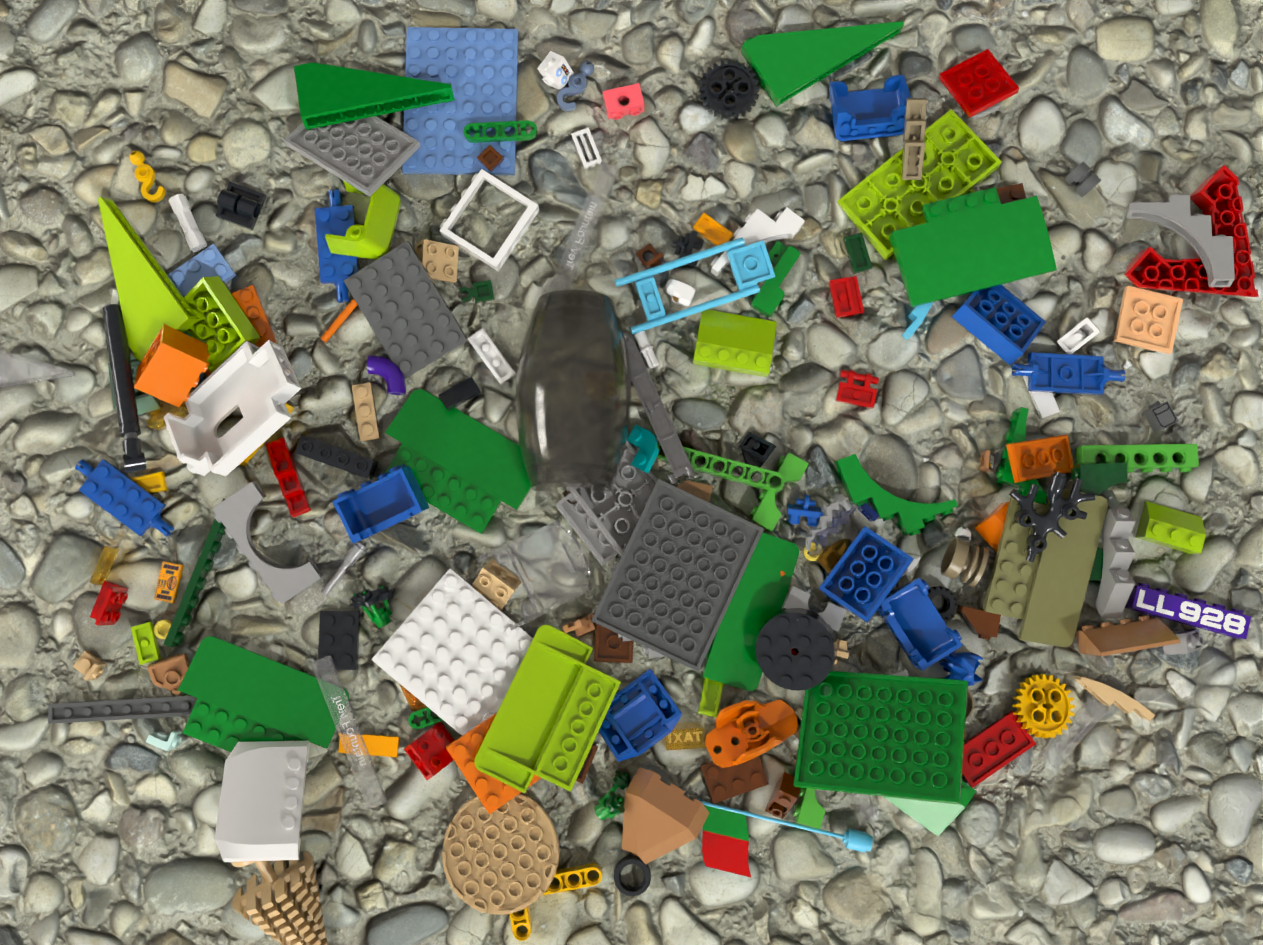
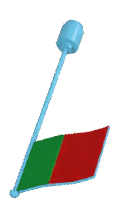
(727, 838)

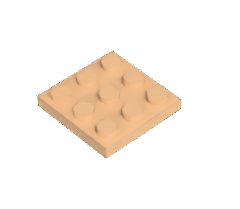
(1148, 320)

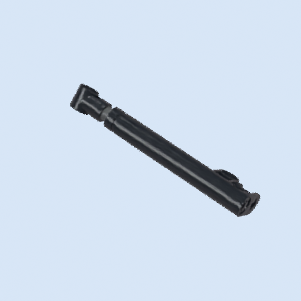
(123, 388)

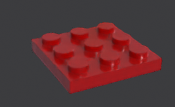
(978, 83)

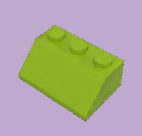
(1171, 528)

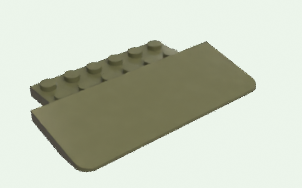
(1054, 586)

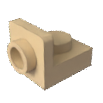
(89, 666)

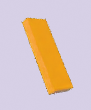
(378, 745)

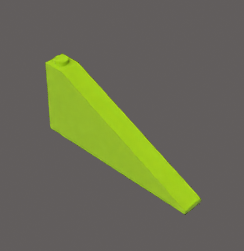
(143, 287)

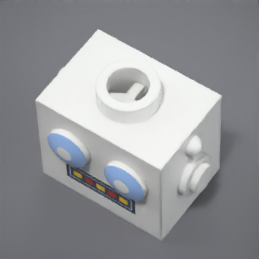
(555, 70)

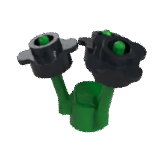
(368, 598)

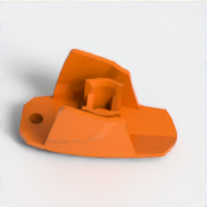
(755, 727)

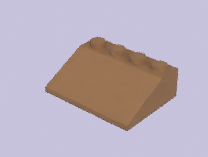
(1124, 636)

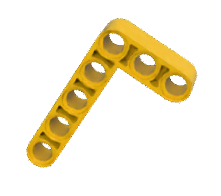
(565, 884)

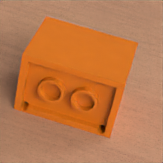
(172, 366)

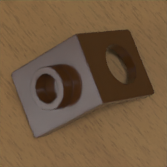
(655, 261)

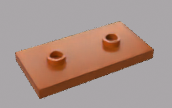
(1040, 458)

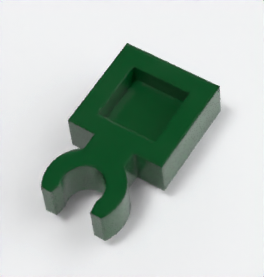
(481, 292)

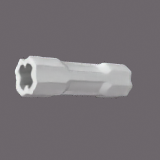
(186, 219)

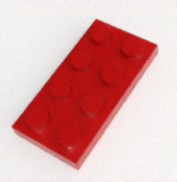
(994, 748)

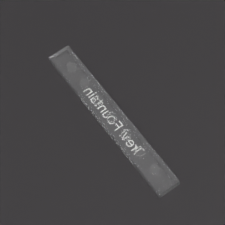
(584, 228)
(349, 732)

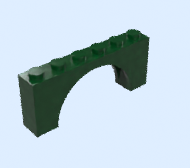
(1096, 479)

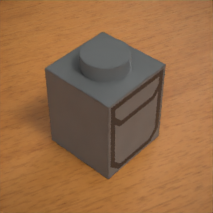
(1160, 416)

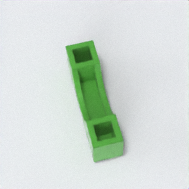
(766, 513)
(809, 810)

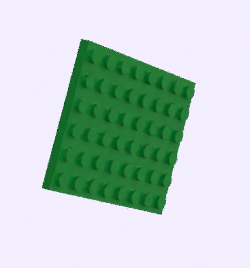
(884, 736)

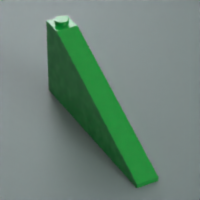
(800, 59)
(346, 94)

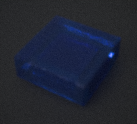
(868, 512)

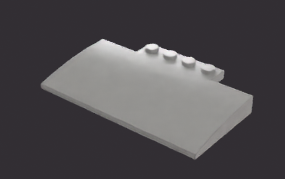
(608, 518)

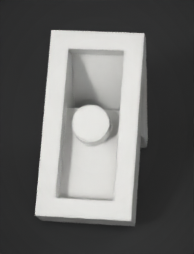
(1078, 336)

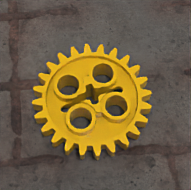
(1059, 706)

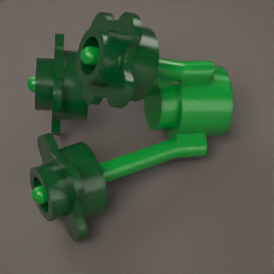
(612, 803)

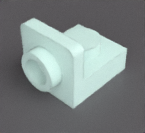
(162, 741)

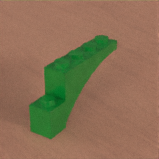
(1016, 434)

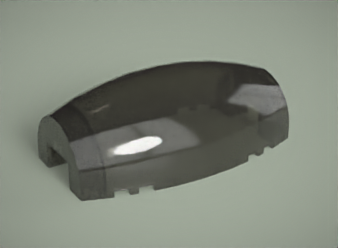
(573, 392)

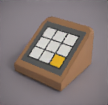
(987, 461)

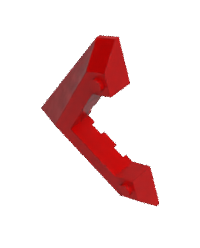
(1221, 200)

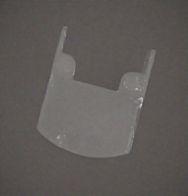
(548, 566)

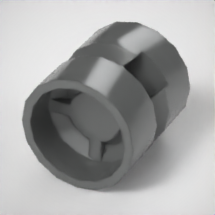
(1082, 179)

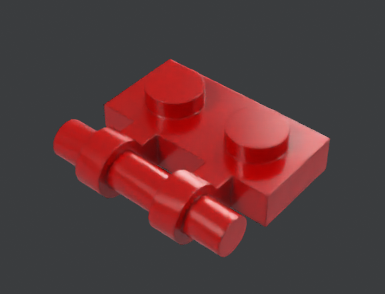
(855, 394)

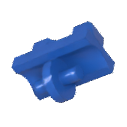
(804, 508)

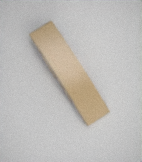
(1109, 696)

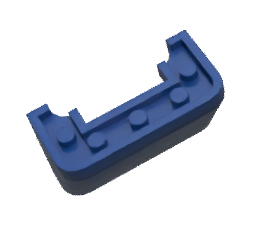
(869, 112)
(918, 625)

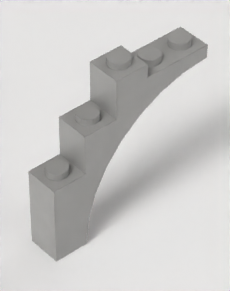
(1174, 214)
(1117, 556)

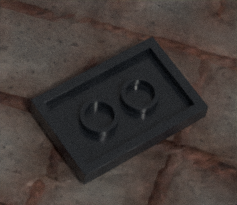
(340, 638)

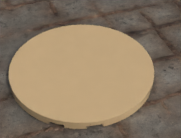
(502, 857)

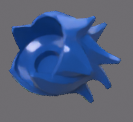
(962, 667)

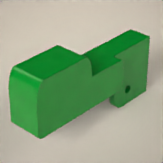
(770, 294)

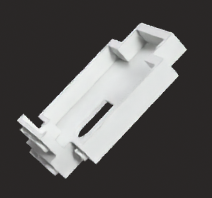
(256, 382)

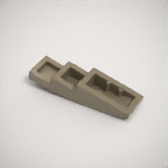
(914, 138)

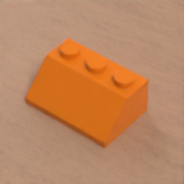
(992, 526)

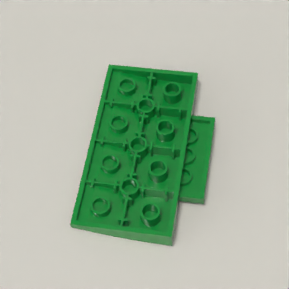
(972, 246)

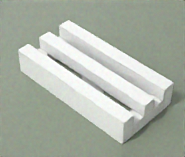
(591, 163)

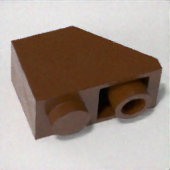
(783, 796)

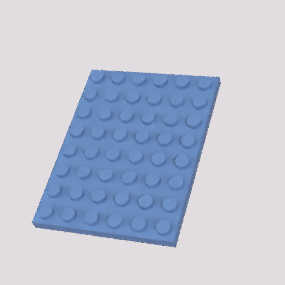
(483, 78)

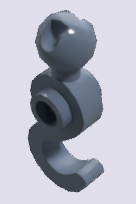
(577, 85)

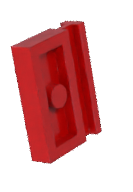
(846, 296)

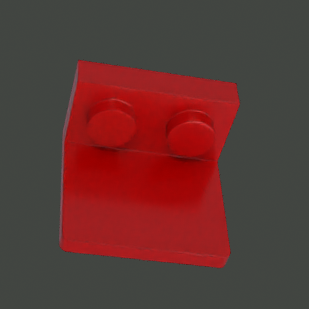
(109, 603)
(430, 751)

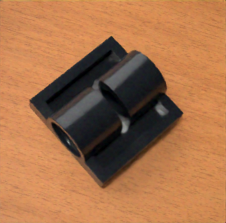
(240, 205)

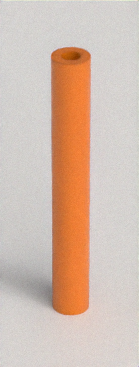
(339, 320)

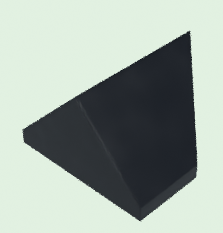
(756, 450)

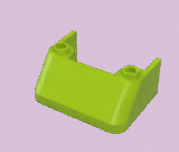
(376, 234)

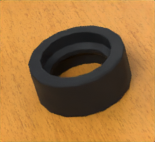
(629, 891)

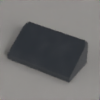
(459, 393)

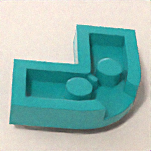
(647, 446)

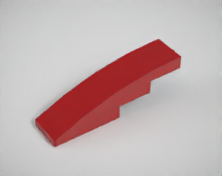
(288, 477)

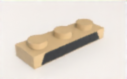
(366, 412)

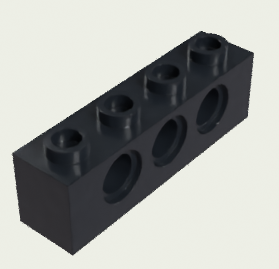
(336, 457)

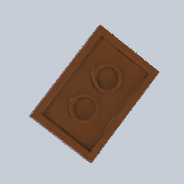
(733, 780)

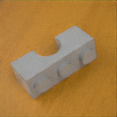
(830, 613)

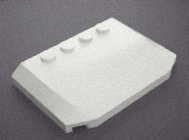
(262, 801)

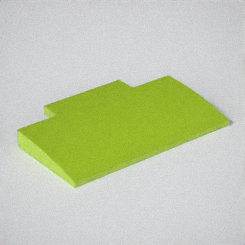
(952, 167)

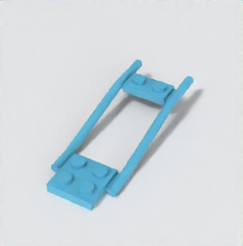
(749, 266)

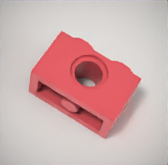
(629, 93)

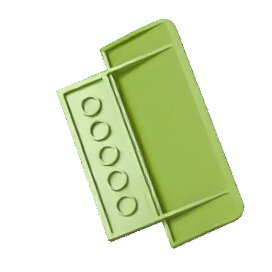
(547, 714)

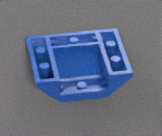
(639, 717)

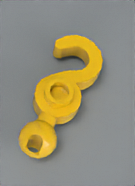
(146, 175)

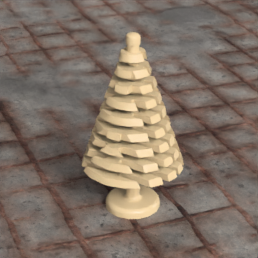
(284, 902)

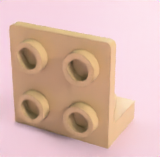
(438, 259)
(496, 583)

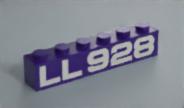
(1189, 612)

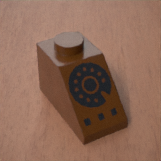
(981, 622)

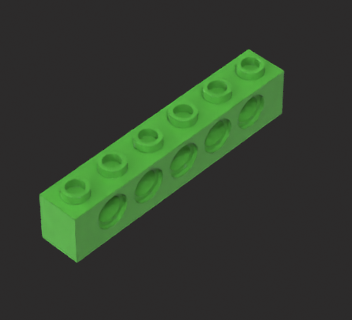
(1186, 456)

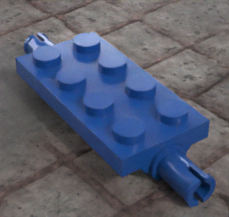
(335, 267)
(1067, 373)
(123, 498)

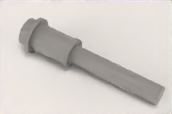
(350, 559)

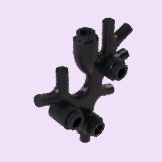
(1058, 508)

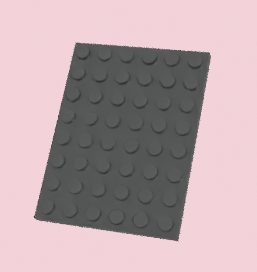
(677, 575)

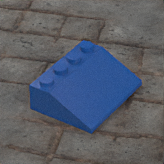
(1000, 321)
(865, 574)

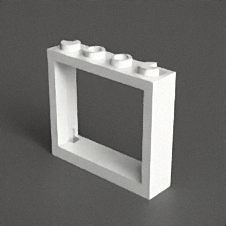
(513, 238)

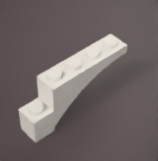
(760, 228)

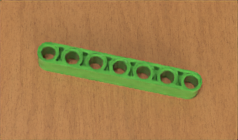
(727, 472)

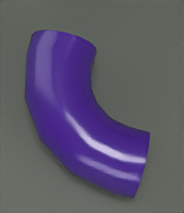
(389, 371)

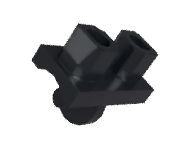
(685, 245)

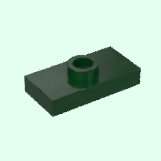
(857, 253)

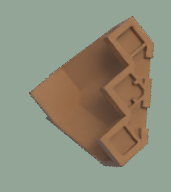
(658, 817)

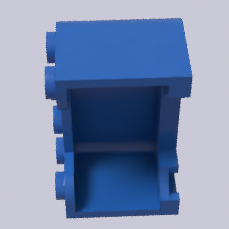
(380, 503)

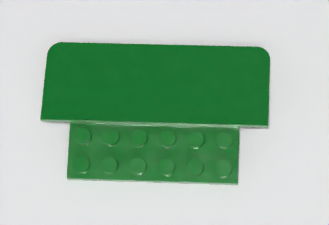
(458, 460)
(754, 603)
(252, 699)

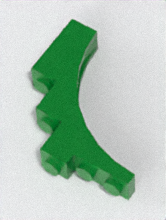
(908, 514)

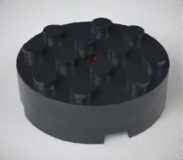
(792, 667)

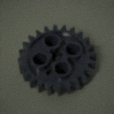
(742, 100)

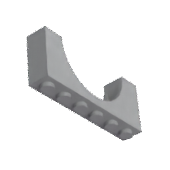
(236, 516)

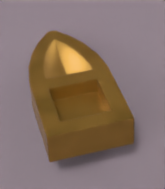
(833, 554)

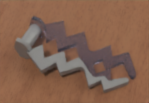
(823, 531)

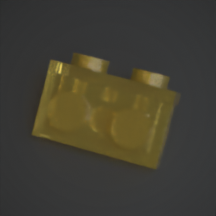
(157, 416)

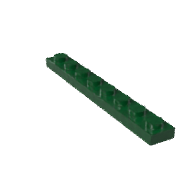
(196, 583)

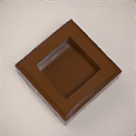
(490, 158)

